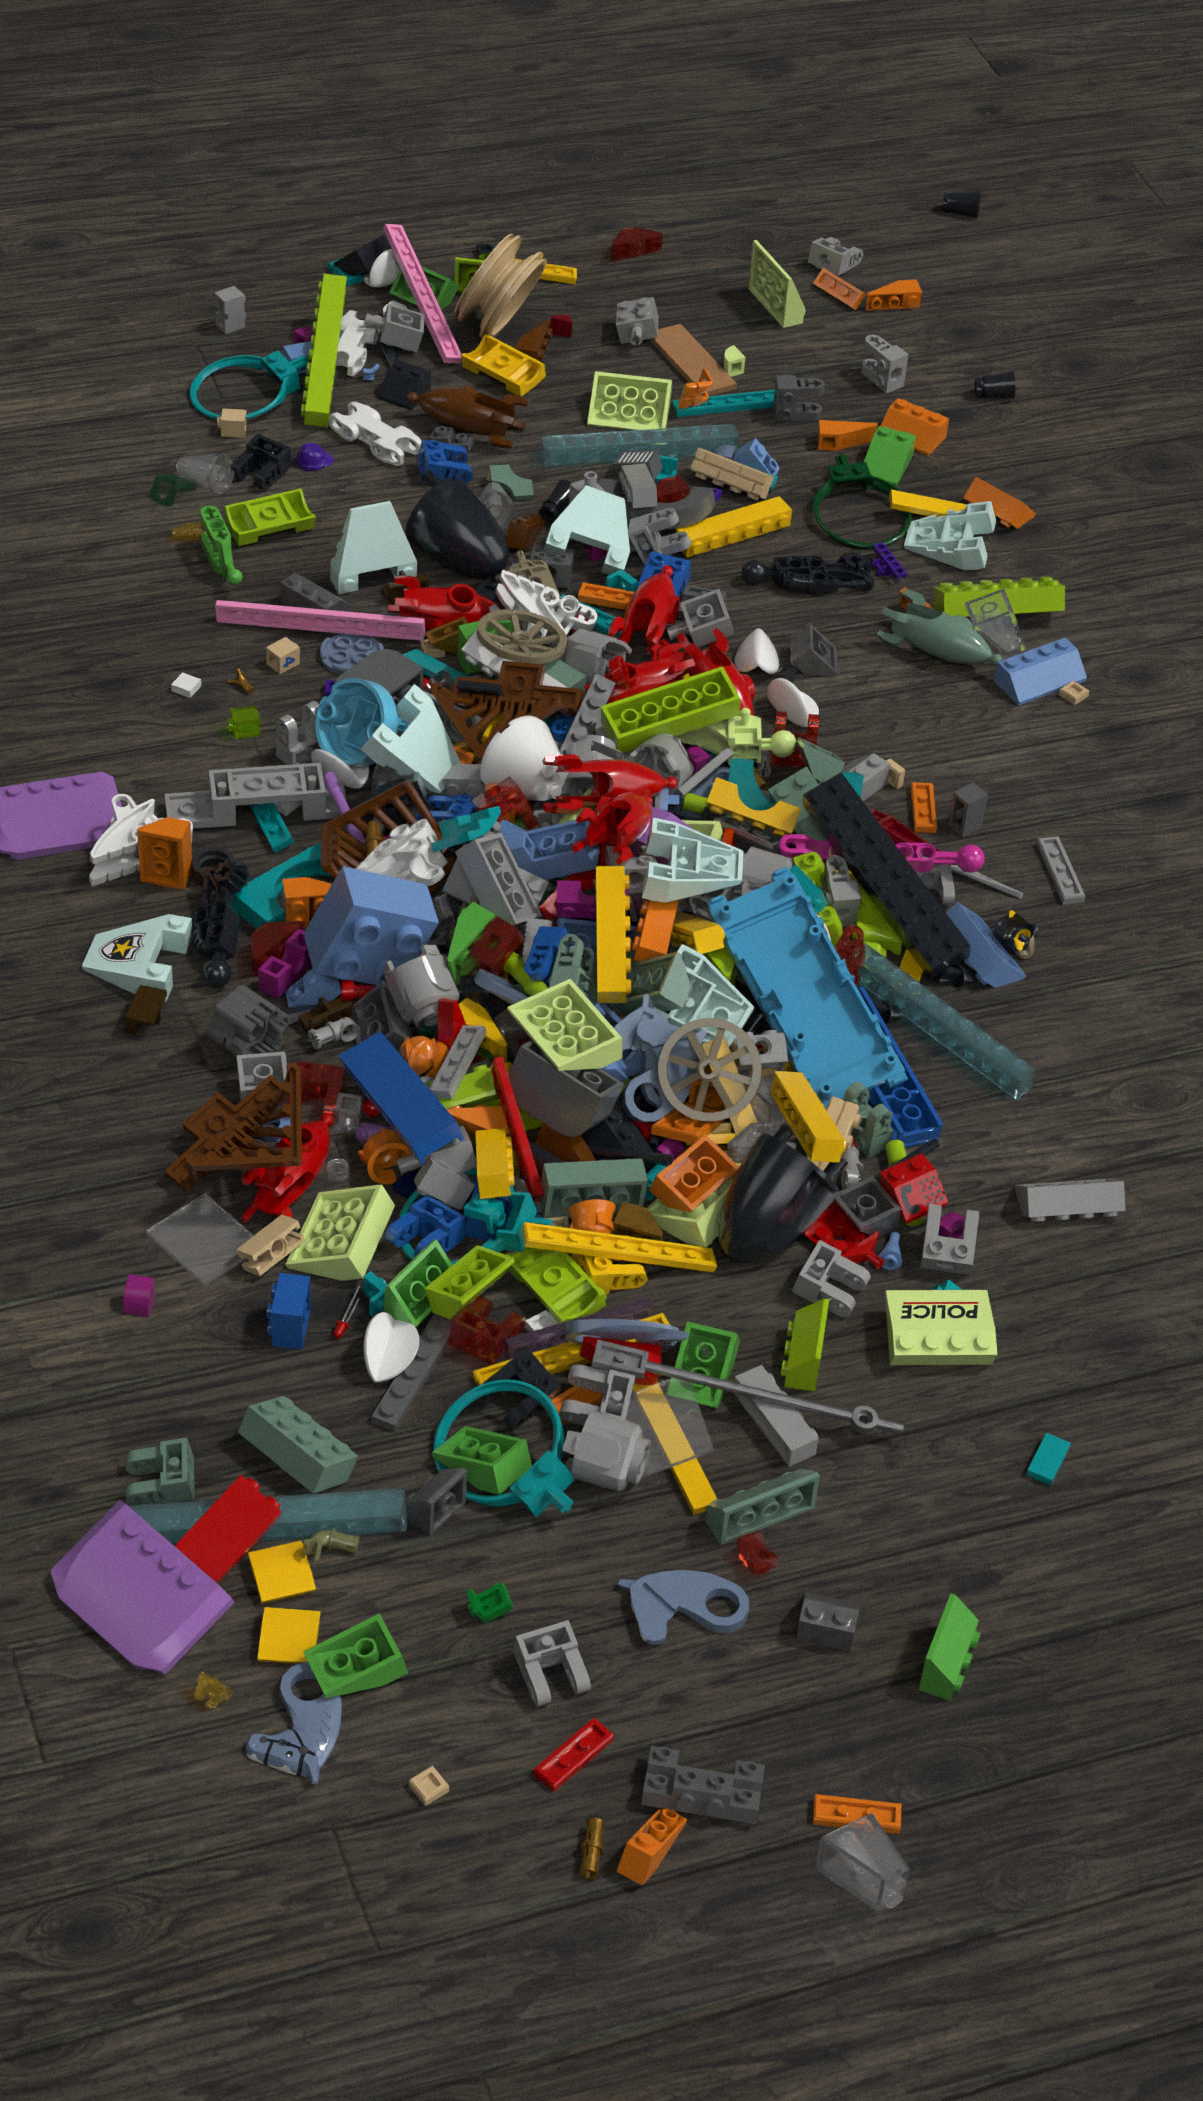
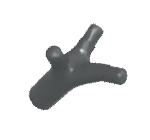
(439, 941)

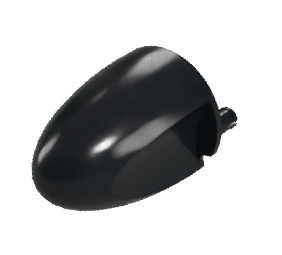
(457, 529)
(773, 1198)

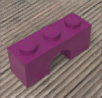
(574, 903)
(278, 975)

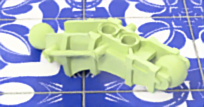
(742, 736)

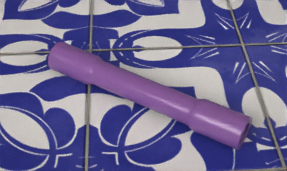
(336, 792)

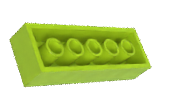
(1024, 596)
(671, 709)

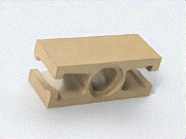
(270, 1245)

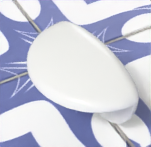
(383, 270)
(755, 652)
(787, 698)
(350, 775)
(389, 1346)

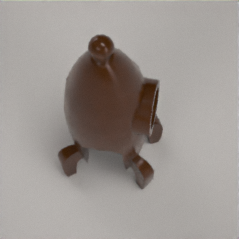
(472, 411)

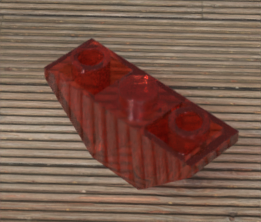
(635, 242)
(270, 941)

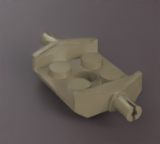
(534, 571)

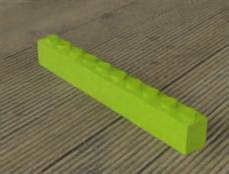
(325, 350)

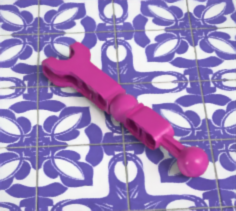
(968, 858)

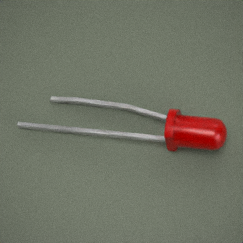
(341, 1326)

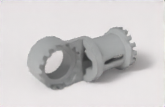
(333, 1032)
(853, 1169)

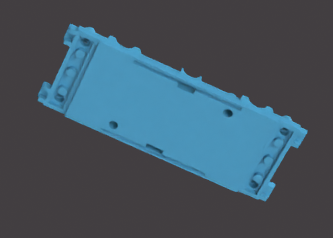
(805, 988)

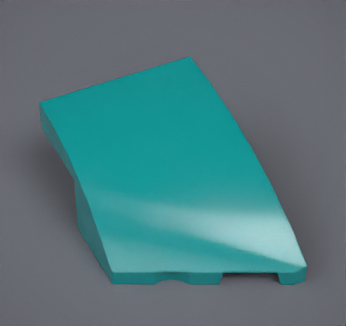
(466, 828)

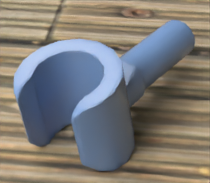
(369, 373)

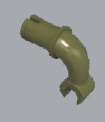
(329, 1539)

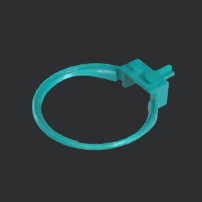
(274, 363)
(507, 1239)
(539, 1484)

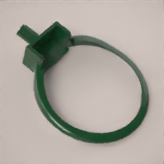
(855, 472)

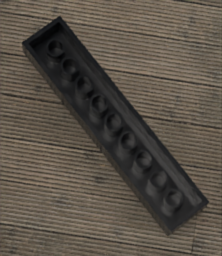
(886, 876)

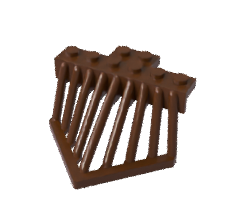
(522, 695)
(343, 850)
(224, 1127)

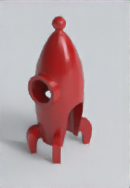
(439, 604)
(649, 610)
(715, 658)
(651, 674)
(610, 778)
(617, 822)
(284, 1185)

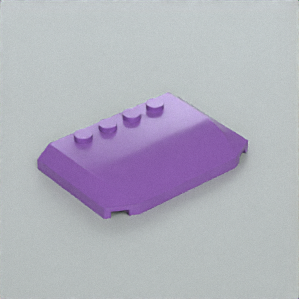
(55, 814)
(138, 1591)

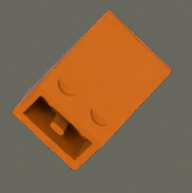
(303, 898)

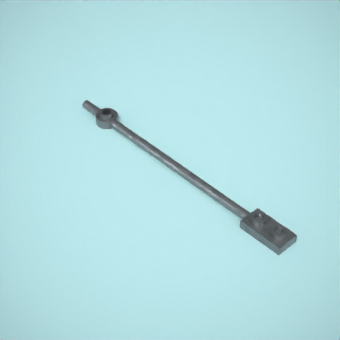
(635, 1362)

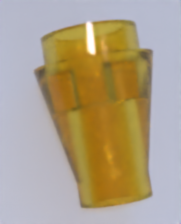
(188, 531)

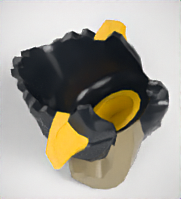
(1016, 934)

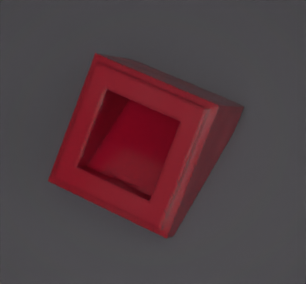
(562, 325)

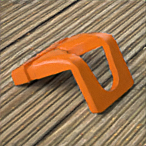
(696, 393)

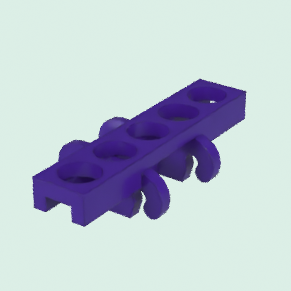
(884, 560)

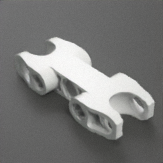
(352, 342)
(383, 440)

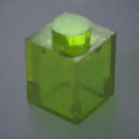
(244, 722)

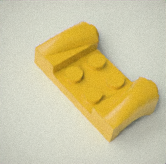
(505, 364)

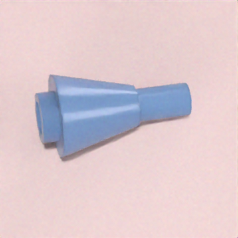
(891, 1253)

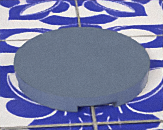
(345, 650)

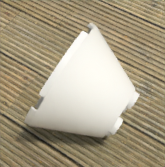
(519, 755)

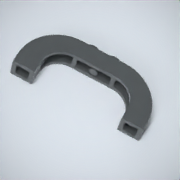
(689, 510)

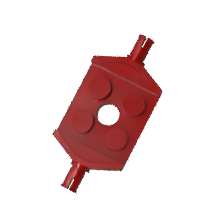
(857, 1245)

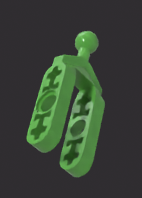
(219, 551)

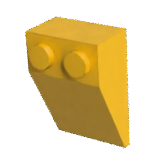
(476, 1015)

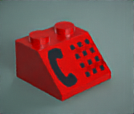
(913, 1187)

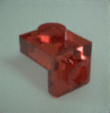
(755, 1554)

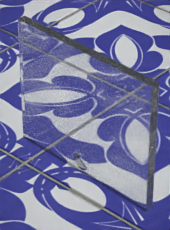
(201, 1238)
(672, 1423)

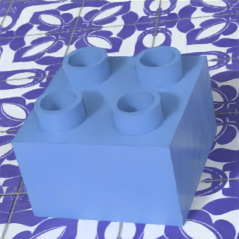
(367, 923)

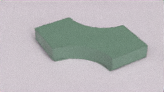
(518, 487)

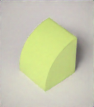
(734, 361)

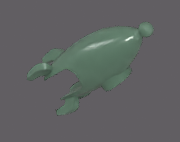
(937, 633)

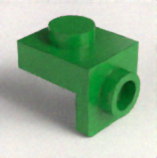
(489, 1603)

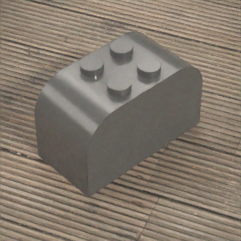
(389, 670)
(561, 1099)

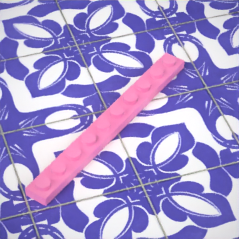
(423, 293)
(320, 620)

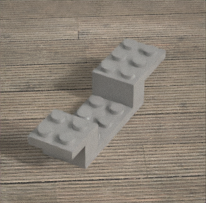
(254, 786)

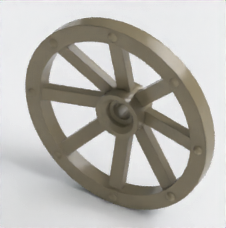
(520, 642)
(669, 1091)

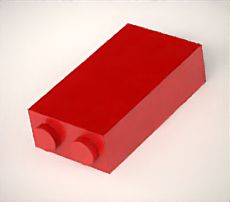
(229, 1528)

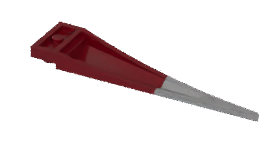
(901, 834)

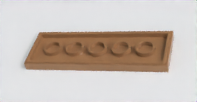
(690, 358)

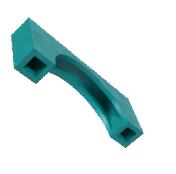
(743, 775)
(258, 899)

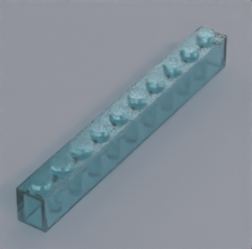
(607, 446)
(946, 1024)
(300, 1517)

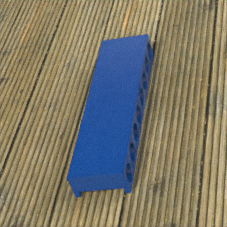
(400, 1096)
(912, 1112)

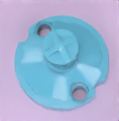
(352, 716)

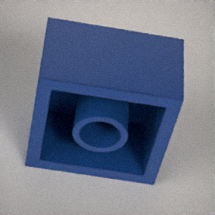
(289, 1310)

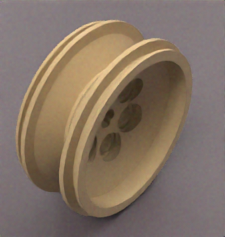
(500, 286)

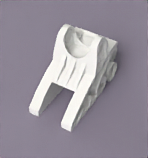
(528, 596)
(118, 846)
(408, 855)

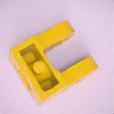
(610, 1275)

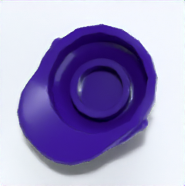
(312, 457)

